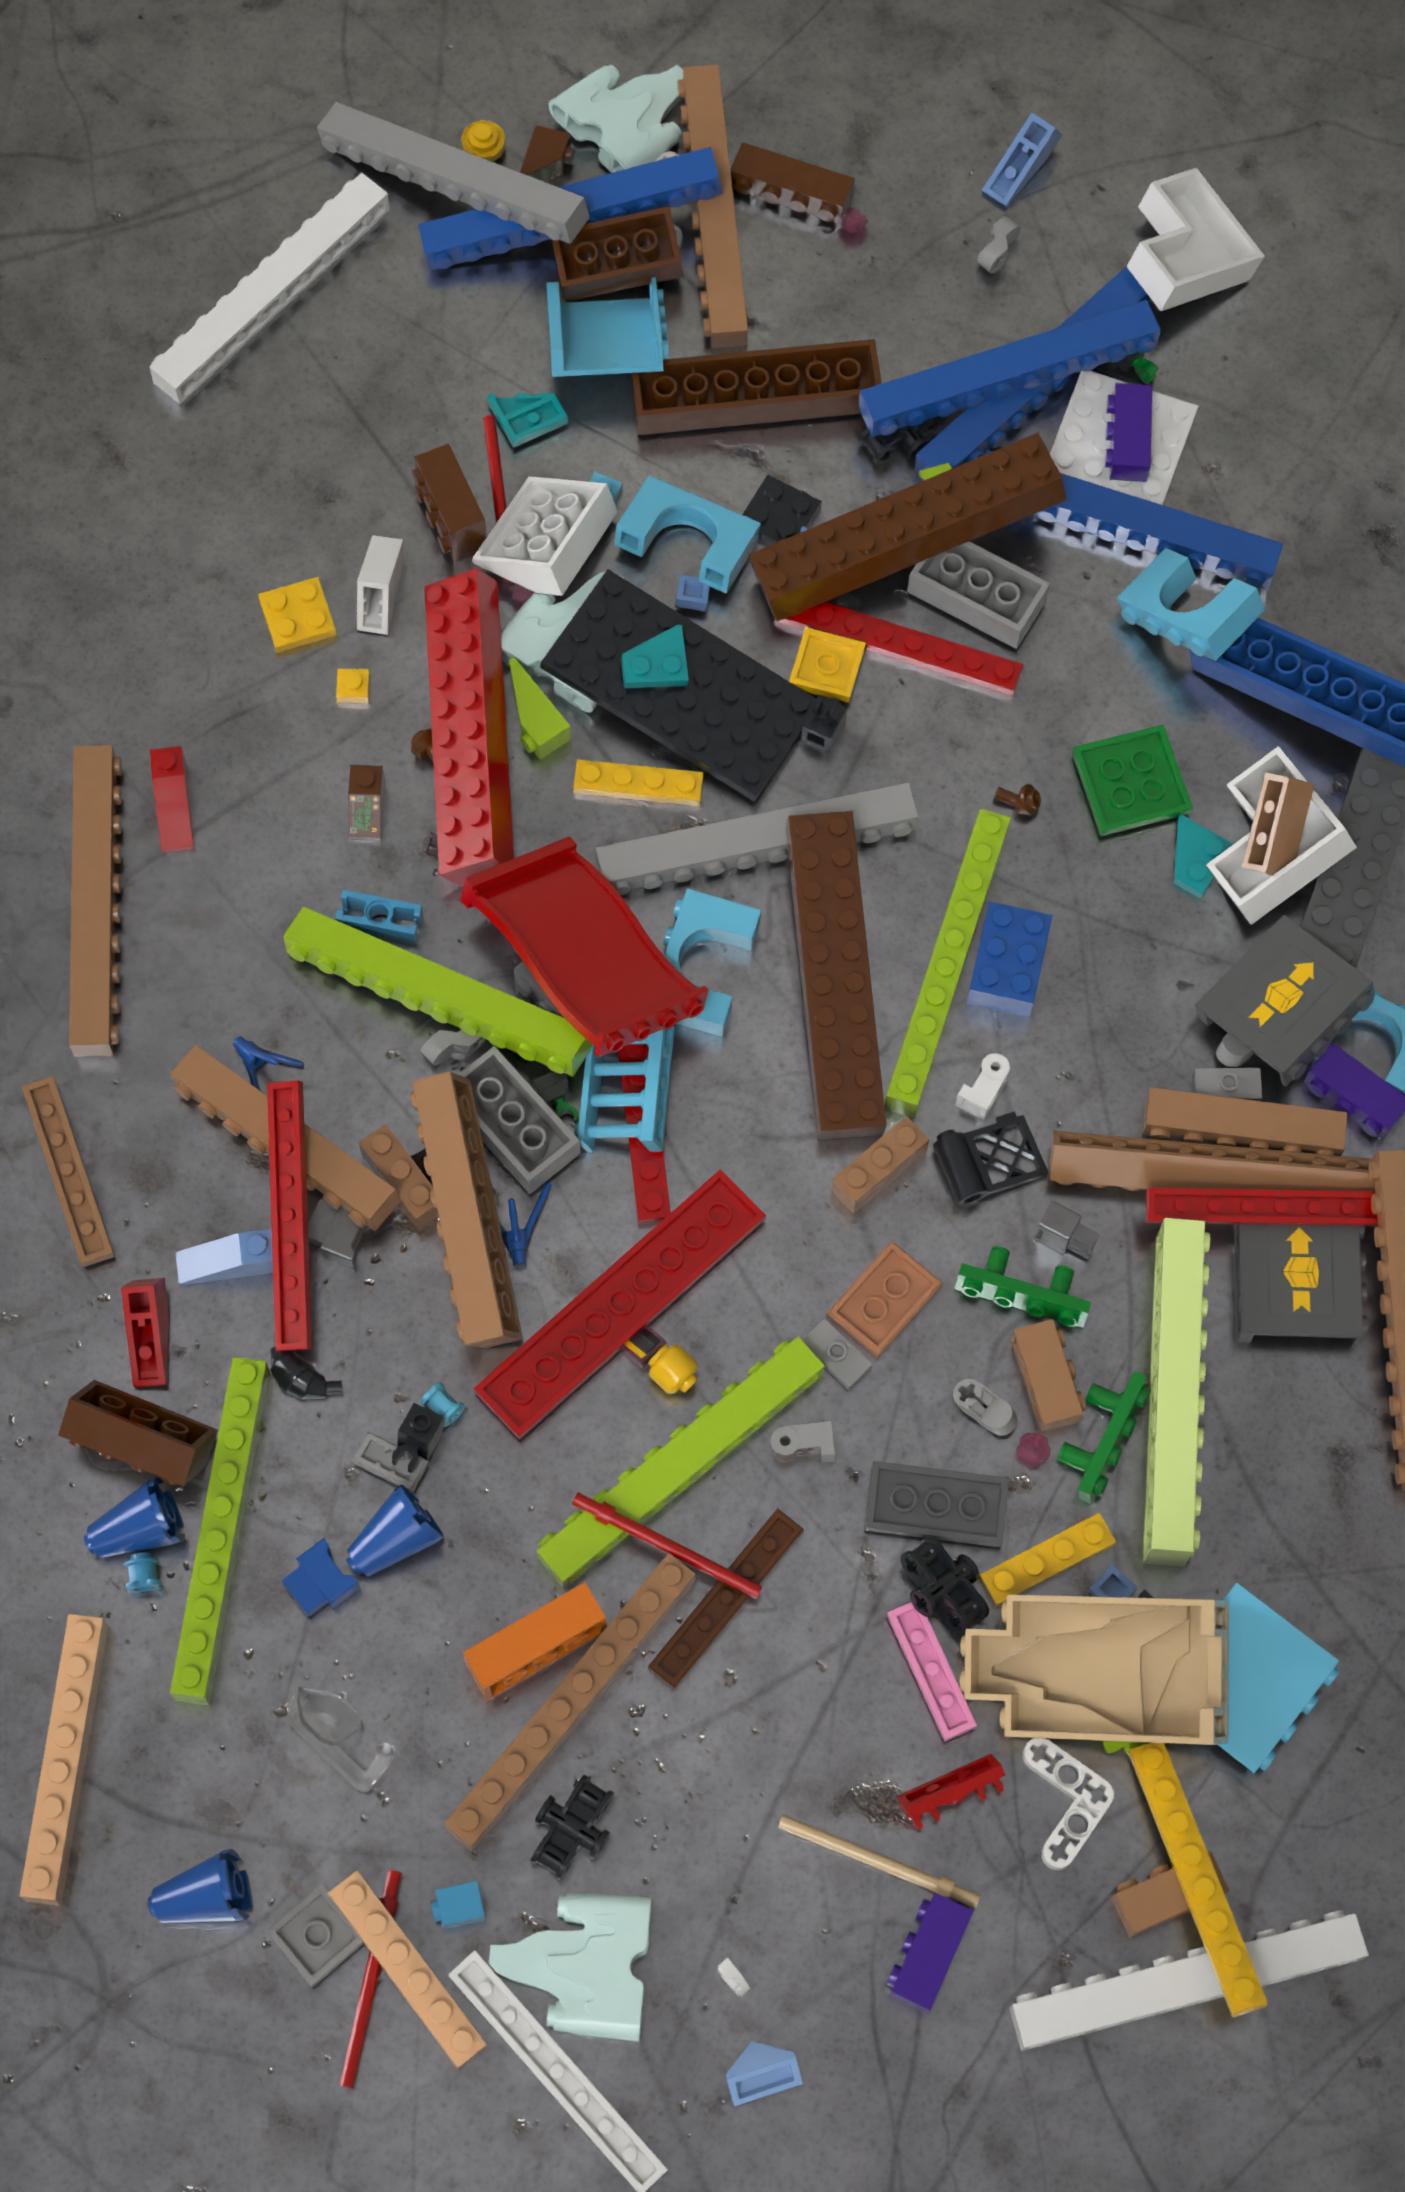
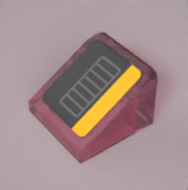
(644, 1346)

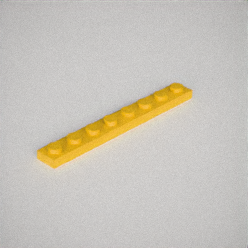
(1198, 1879)

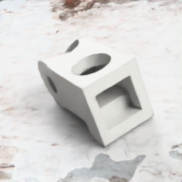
(987, 1087)

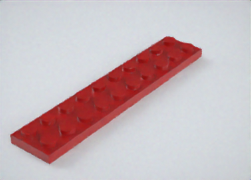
(619, 1304)

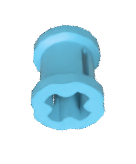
(442, 1403)

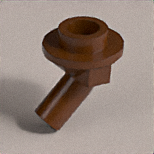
(422, 744)
(1025, 802)

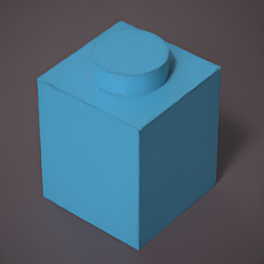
(458, 1905)

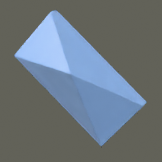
(762, 2072)

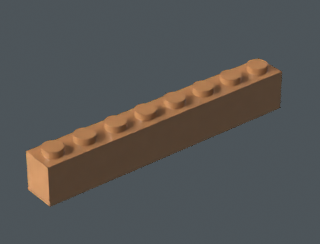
(246, 1113)

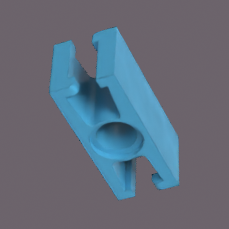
(376, 905)

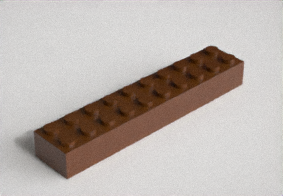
(908, 527)
(835, 976)

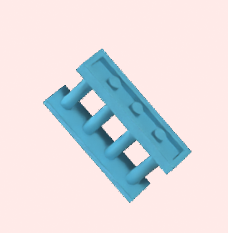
(651, 1099)

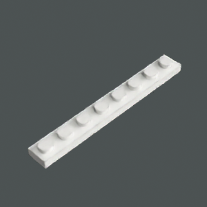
(557, 2073)

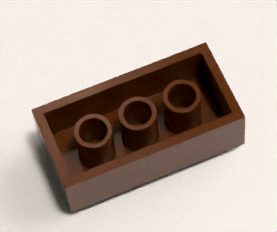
(619, 254)
(137, 1433)

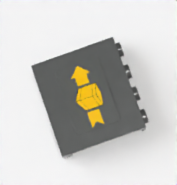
(1287, 998)
(1299, 1281)

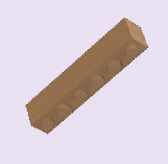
(1243, 1123)

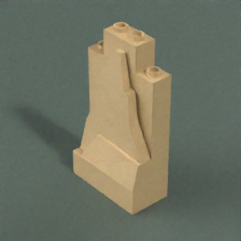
(1105, 1668)

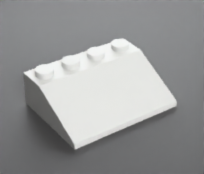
(547, 533)

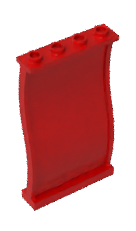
(584, 946)

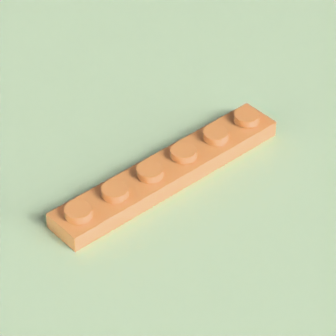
(407, 1969)

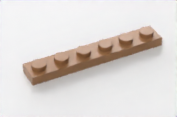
(67, 1171)

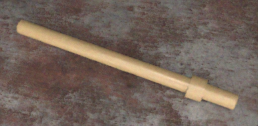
(943, 1886)

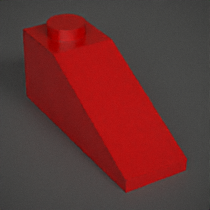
(172, 798)
(147, 1330)

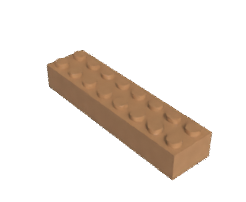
(466, 1211)

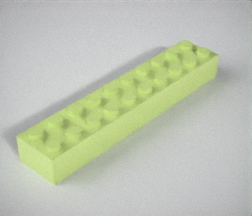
(1174, 1393)

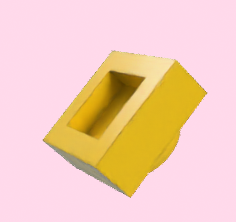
(353, 685)

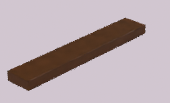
(724, 1601)

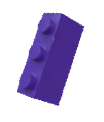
(1129, 432)
(1356, 1091)
(929, 1952)

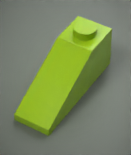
(540, 722)

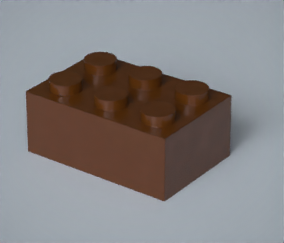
(449, 503)

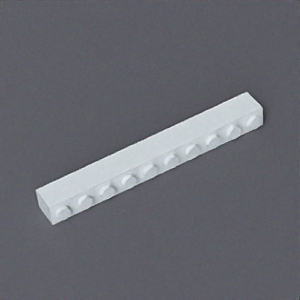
(269, 288)
(1182, 1982)

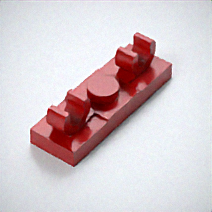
(951, 1788)

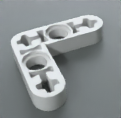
(1081, 1804)

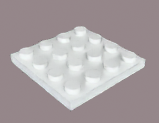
(1082, 443)

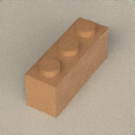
(1277, 823)
(880, 1165)
(398, 1169)
(1048, 1375)
(1155, 1899)

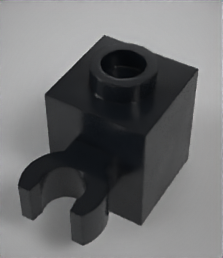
(824, 723)
(418, 1435)

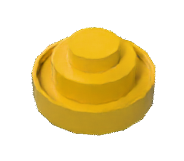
(484, 140)

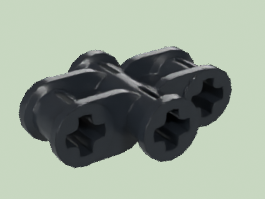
(909, 438)
(951, 1594)
(566, 1837)

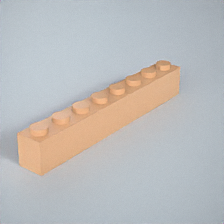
(64, 1760)

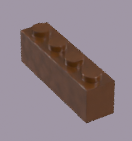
(791, 182)

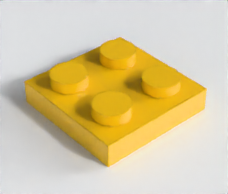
(297, 614)
(827, 664)

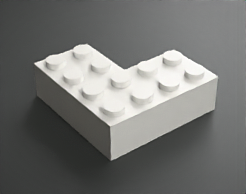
(1197, 246)
(1321, 845)

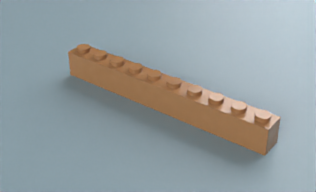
(715, 216)
(93, 901)
(1175, 1164)
(1389, 1204)
(570, 1702)

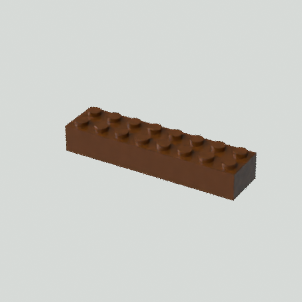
(755, 387)

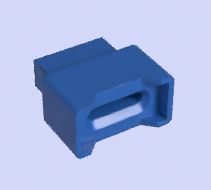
(319, 1580)

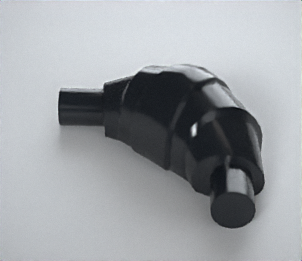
(299, 1377)

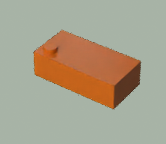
(535, 1641)

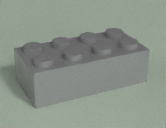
(981, 591)
(518, 1122)

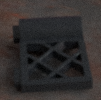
(964, 1163)

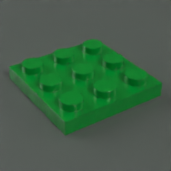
(1132, 780)

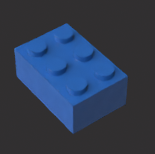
(1009, 959)

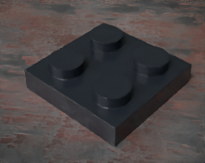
(781, 510)

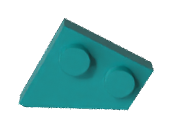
(527, 415)
(657, 662)
(1194, 850)

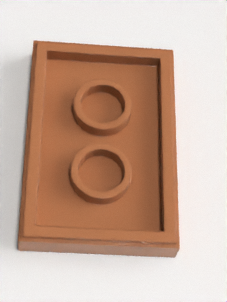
(884, 1299)

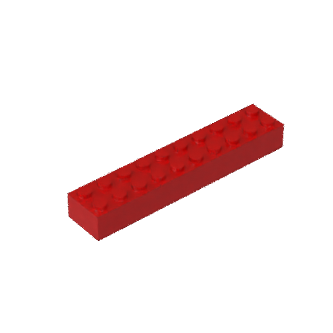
(468, 725)

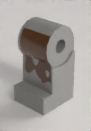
(802, 1440)

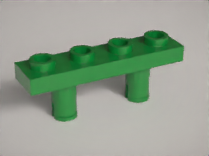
(1009, 1292)
(1109, 1452)

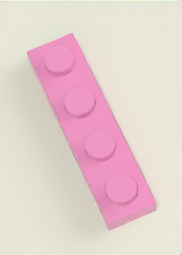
(932, 1671)

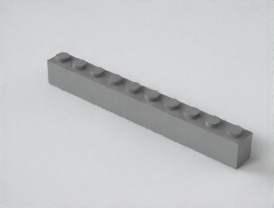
(453, 173)
(746, 840)

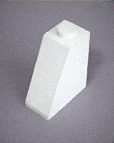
(379, 584)

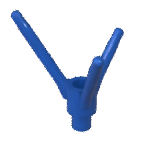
(255, 1057)
(517, 1238)

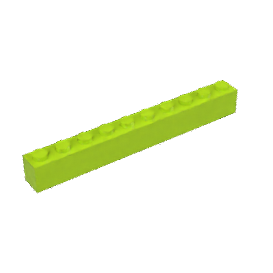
(947, 963)
(436, 991)
(683, 1459)
(220, 1532)

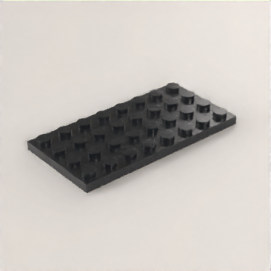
(729, 717)

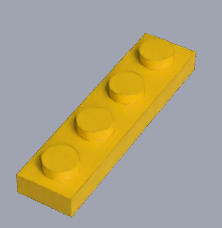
(638, 782)
(1047, 1559)

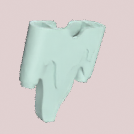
(623, 119)
(535, 631)
(587, 1966)

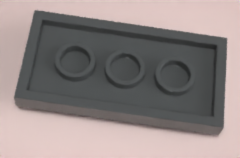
(937, 1504)

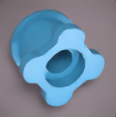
(142, 1573)

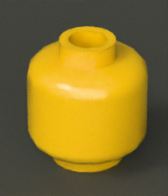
(673, 1369)

